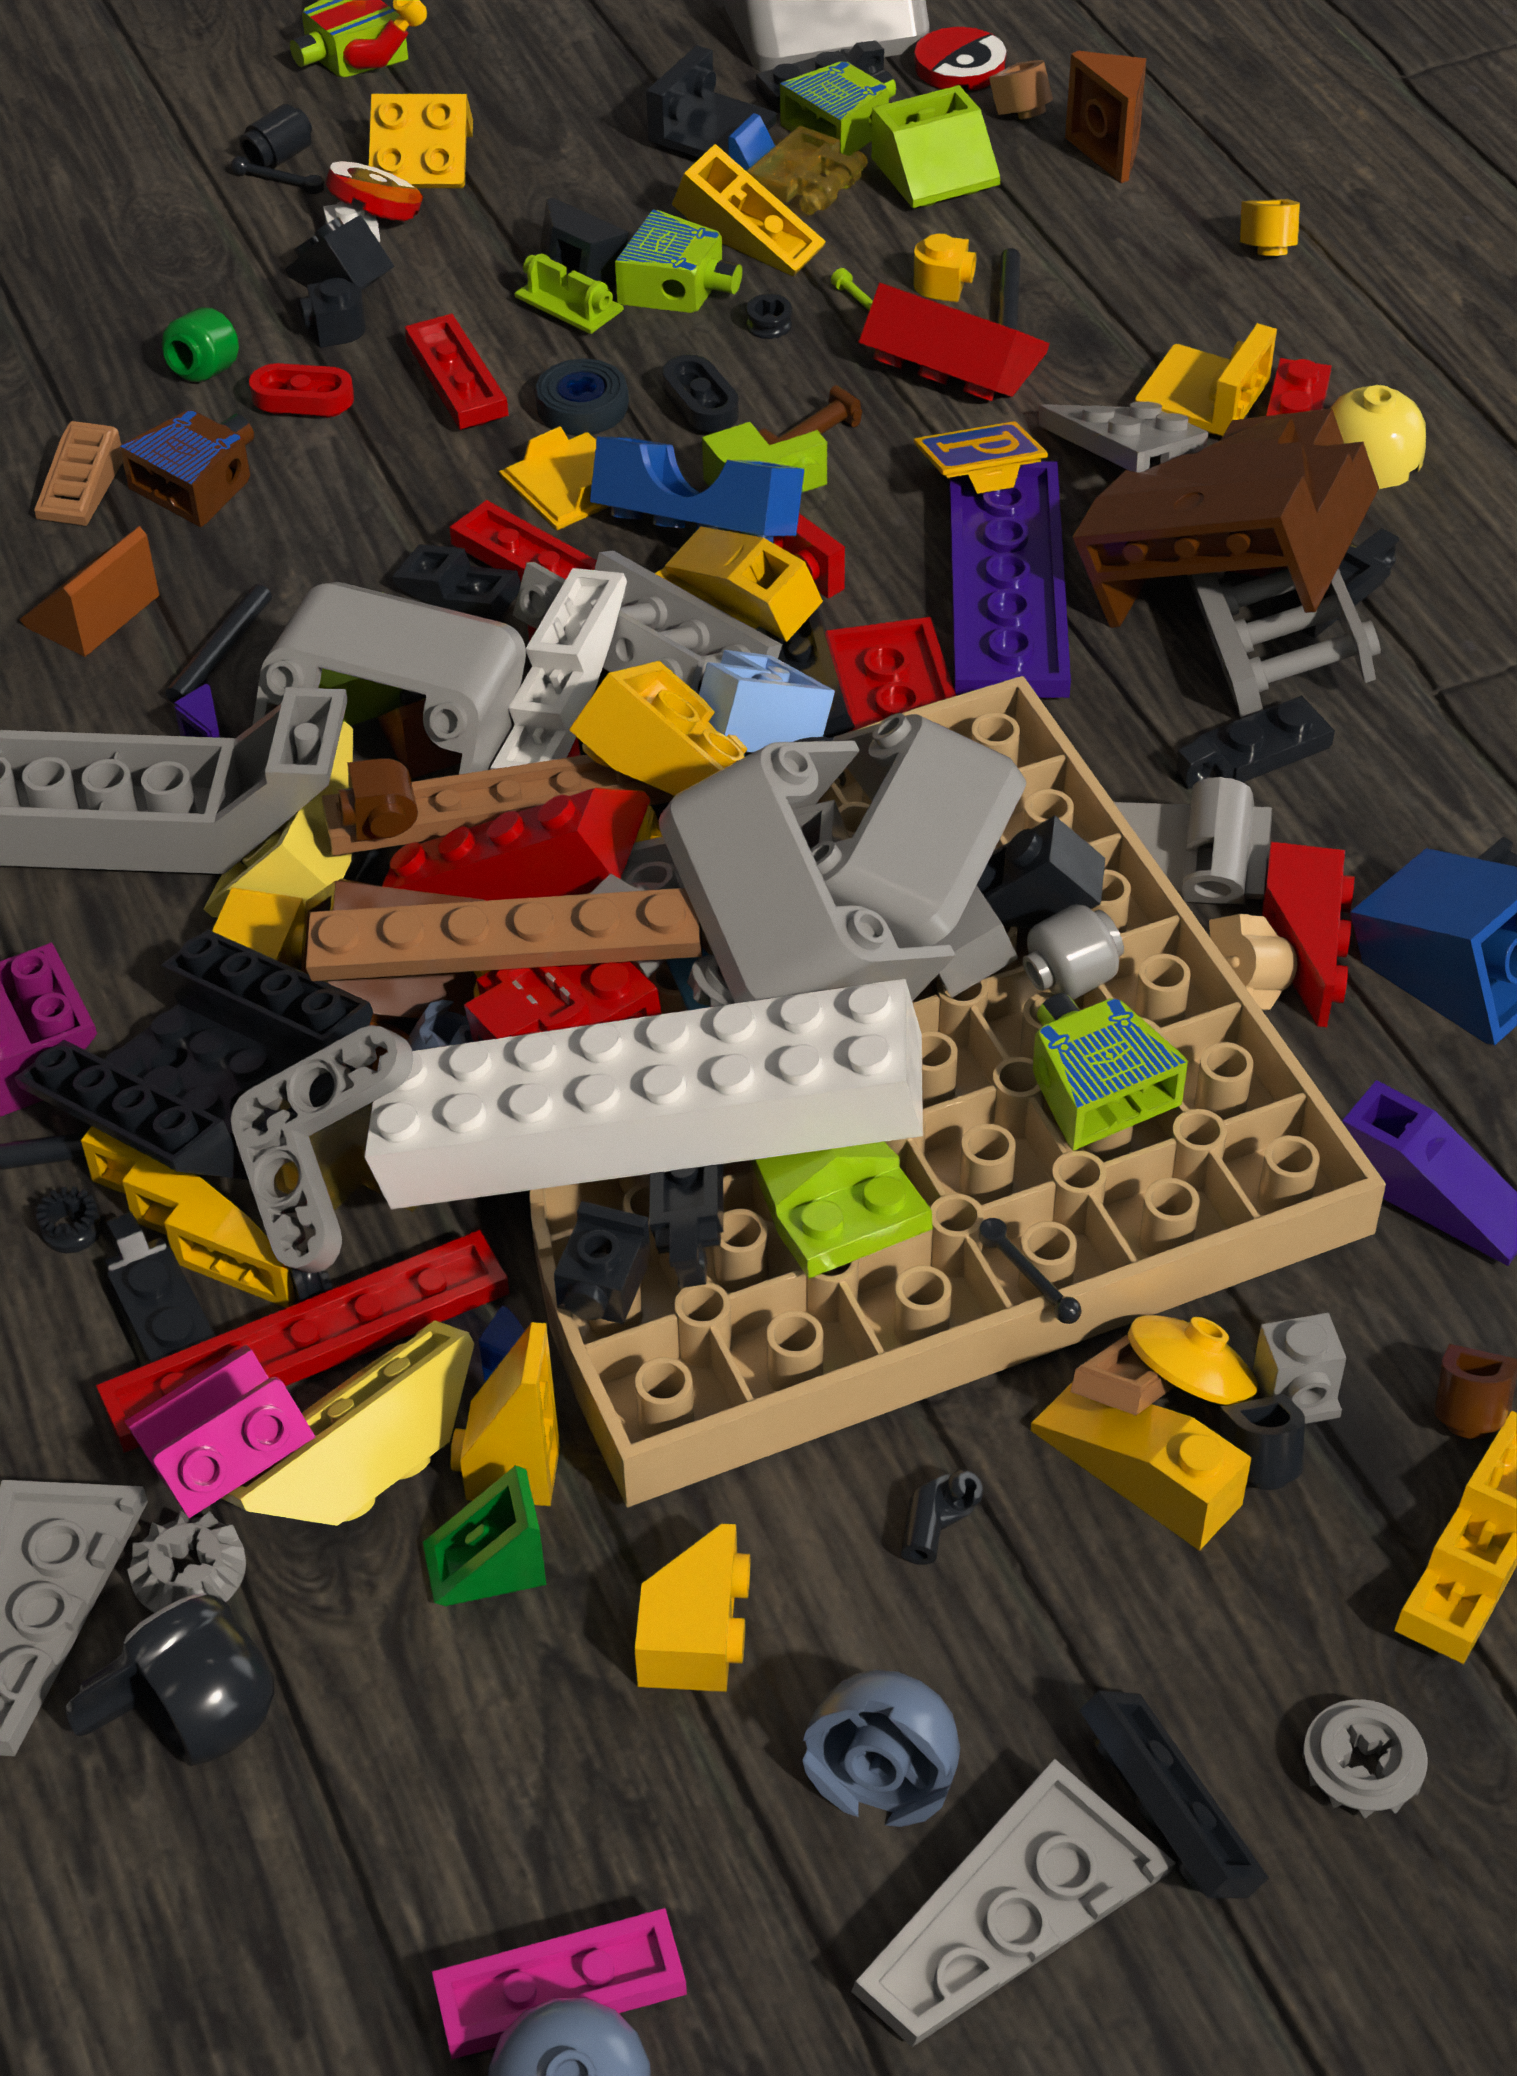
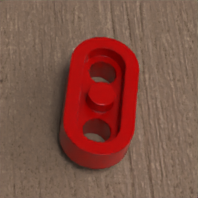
(301, 389)

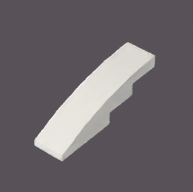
(565, 667)

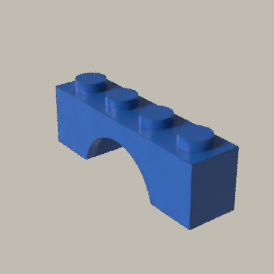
(645, 478)

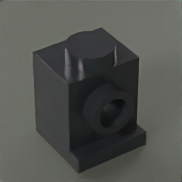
(603, 1263)

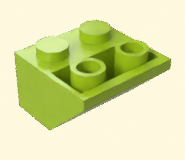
(934, 146)

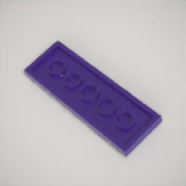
(1009, 584)

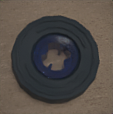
(582, 396)

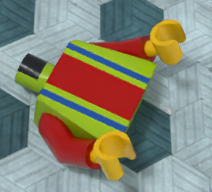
(356, 34)

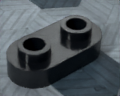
(700, 393)

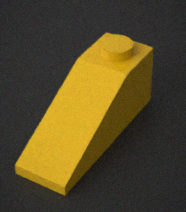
(745, 214)
(512, 1422)
(1153, 1459)

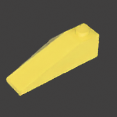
(299, 853)

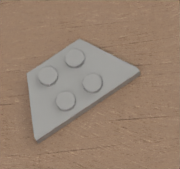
(1125, 433)

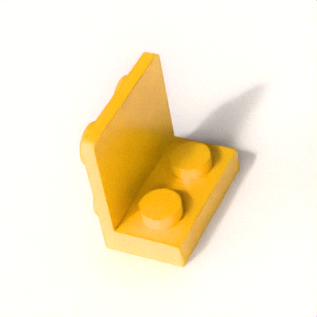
(421, 137)
(1210, 386)

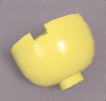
(1388, 427)

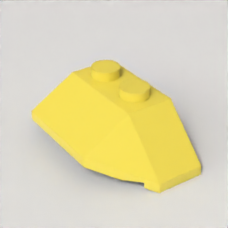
(368, 1432)

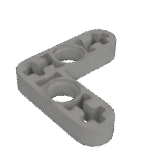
(289, 1137)

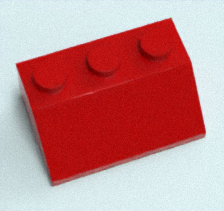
(949, 343)

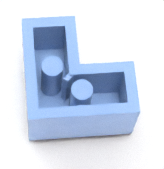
(764, 700)

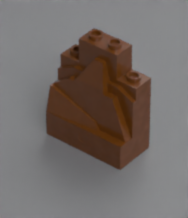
(1255, 500)

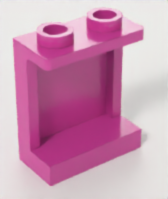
(219, 1430)

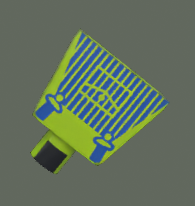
(836, 102)
(673, 265)
(1103, 1068)

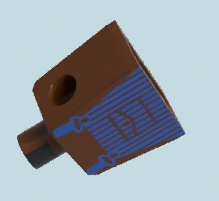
(189, 464)

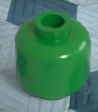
(200, 344)

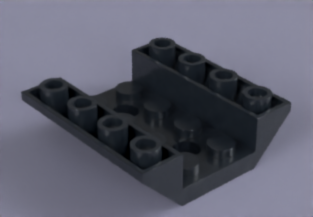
(181, 1076)

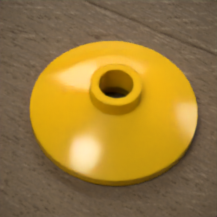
(1193, 1357)

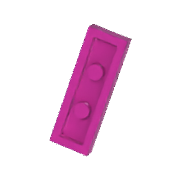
(612, 1964)

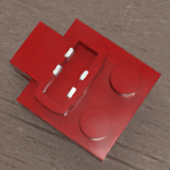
(558, 998)

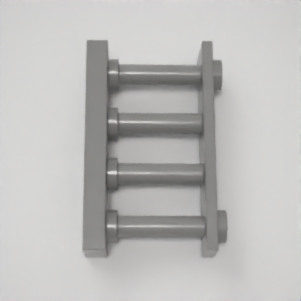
(653, 622)
(1236, 638)

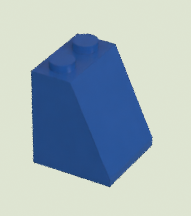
(1447, 938)

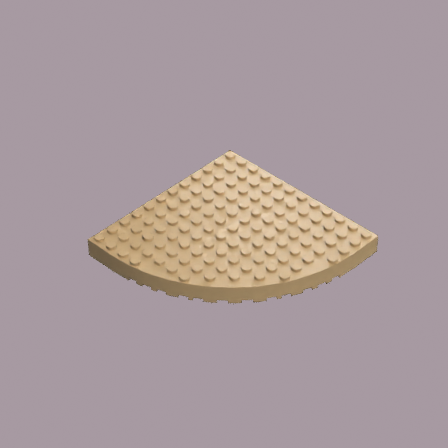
(1127, 1226)

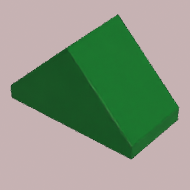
(488, 1545)

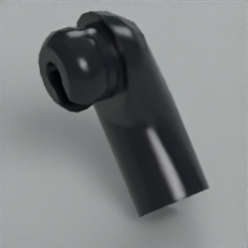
(936, 1508)

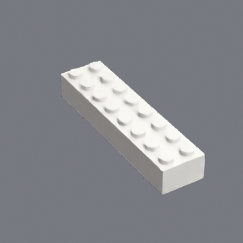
(651, 1095)

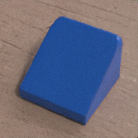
(750, 142)

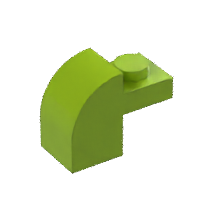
(746, 443)

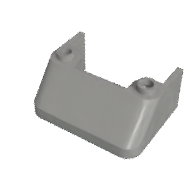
(801, 29)
(454, 658)
(928, 825)
(763, 889)

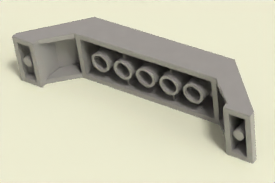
(164, 797)

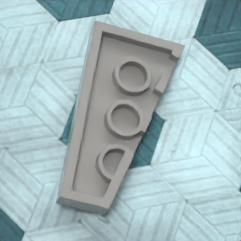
(53, 1566)
(1019, 1896)

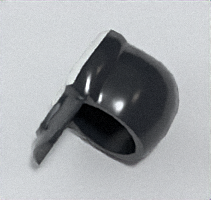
(192, 1675)

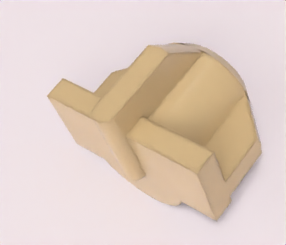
(1256, 955)

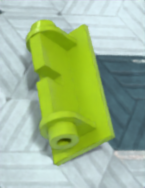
(579, 302)

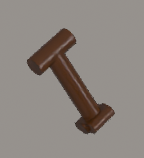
(841, 408)

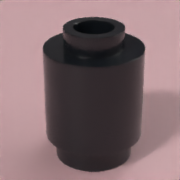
(276, 136)

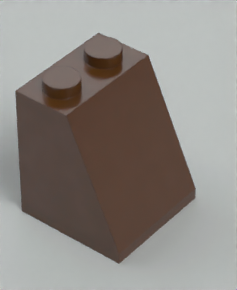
(392, 998)

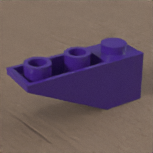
(1435, 1171)

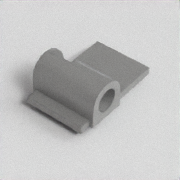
(1218, 819)

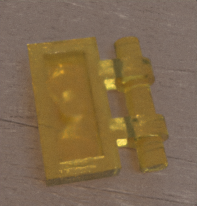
(796, 165)

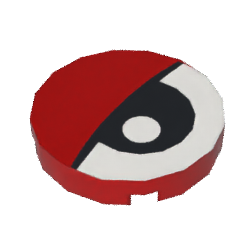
(959, 57)
(380, 191)

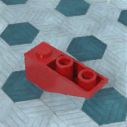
(1304, 906)

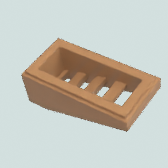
(80, 469)

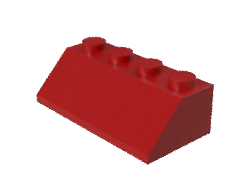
(528, 853)

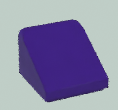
(197, 714)

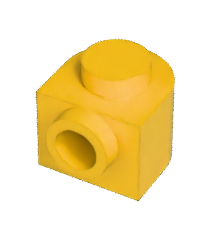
(1270, 225)
(943, 267)

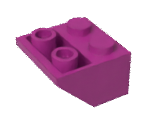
(35, 1014)

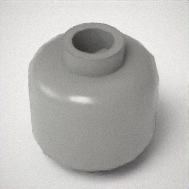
(1073, 951)

